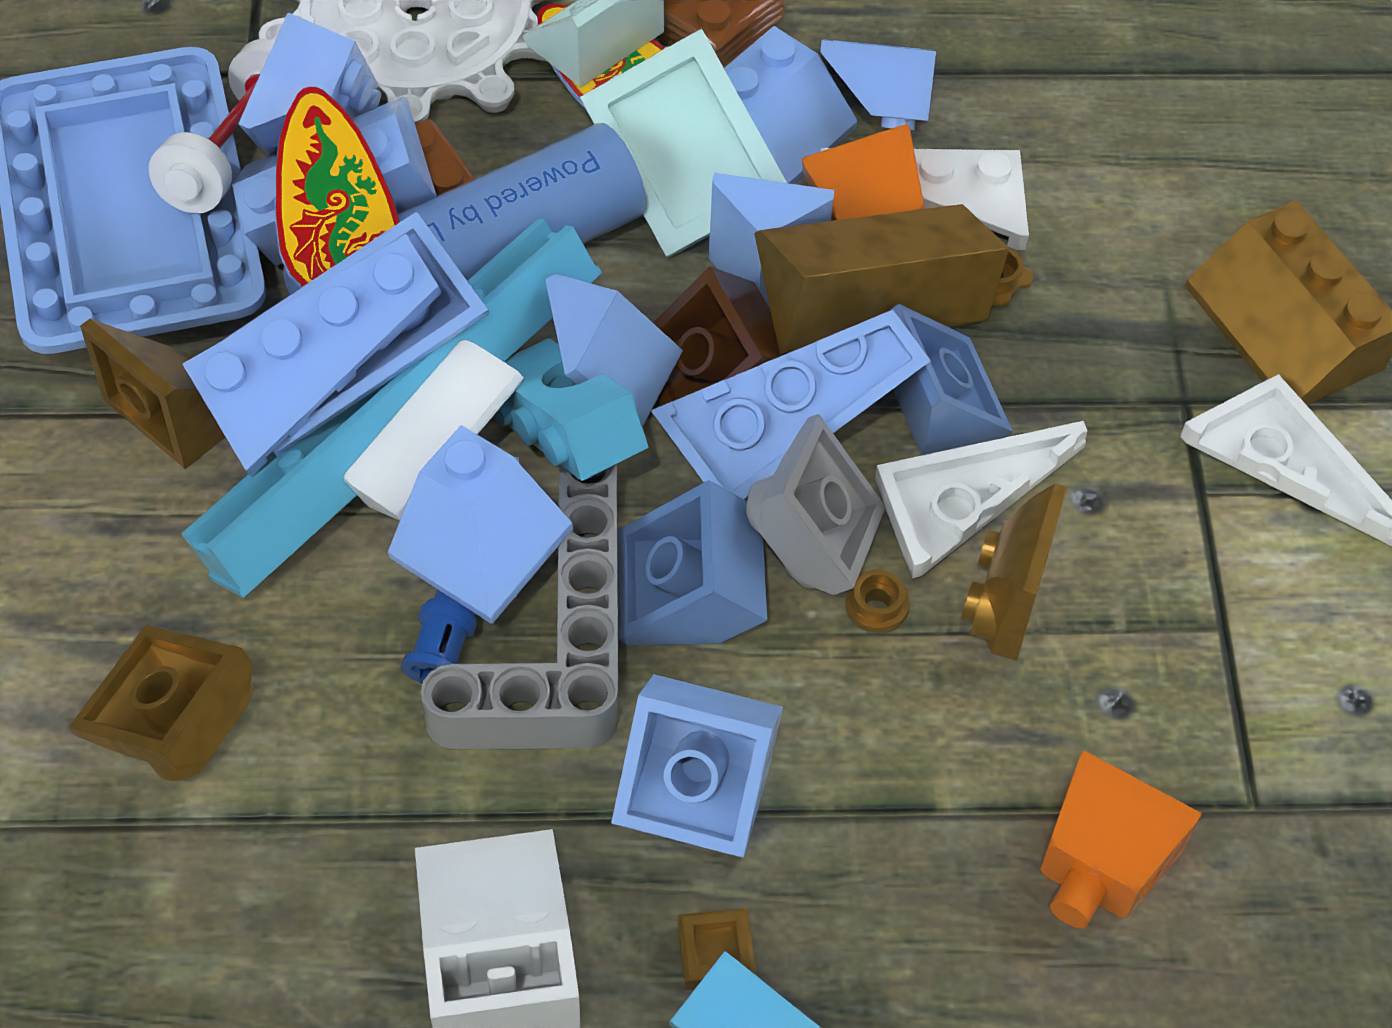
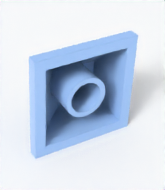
(885, 78)
(477, 525)

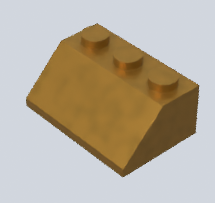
(1295, 305)

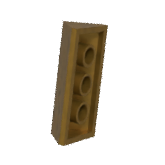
(861, 267)

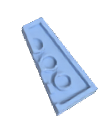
(291, 360)
(747, 422)

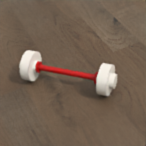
(193, 169)

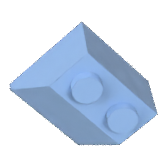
(790, 100)
(696, 764)

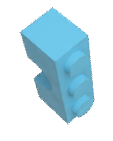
(573, 424)

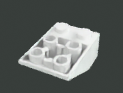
(497, 934)

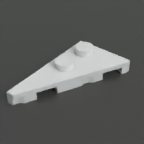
(981, 181)
(1289, 448)
(954, 493)

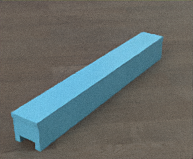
(305, 487)

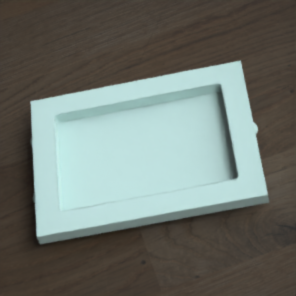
(681, 129)

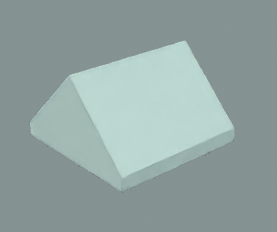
(595, 35)

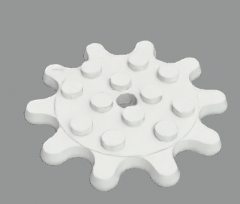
(442, 54)

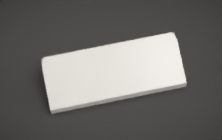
(460, 391)

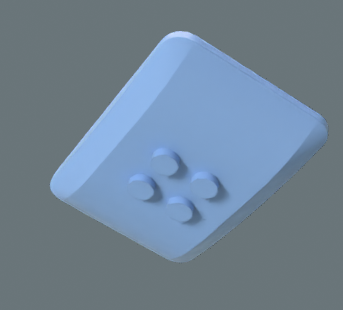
(82, 210)

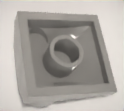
(817, 511)

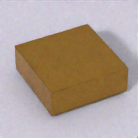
(706, 937)

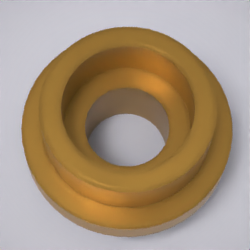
(879, 586)

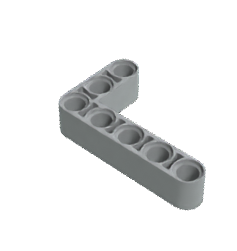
(548, 686)

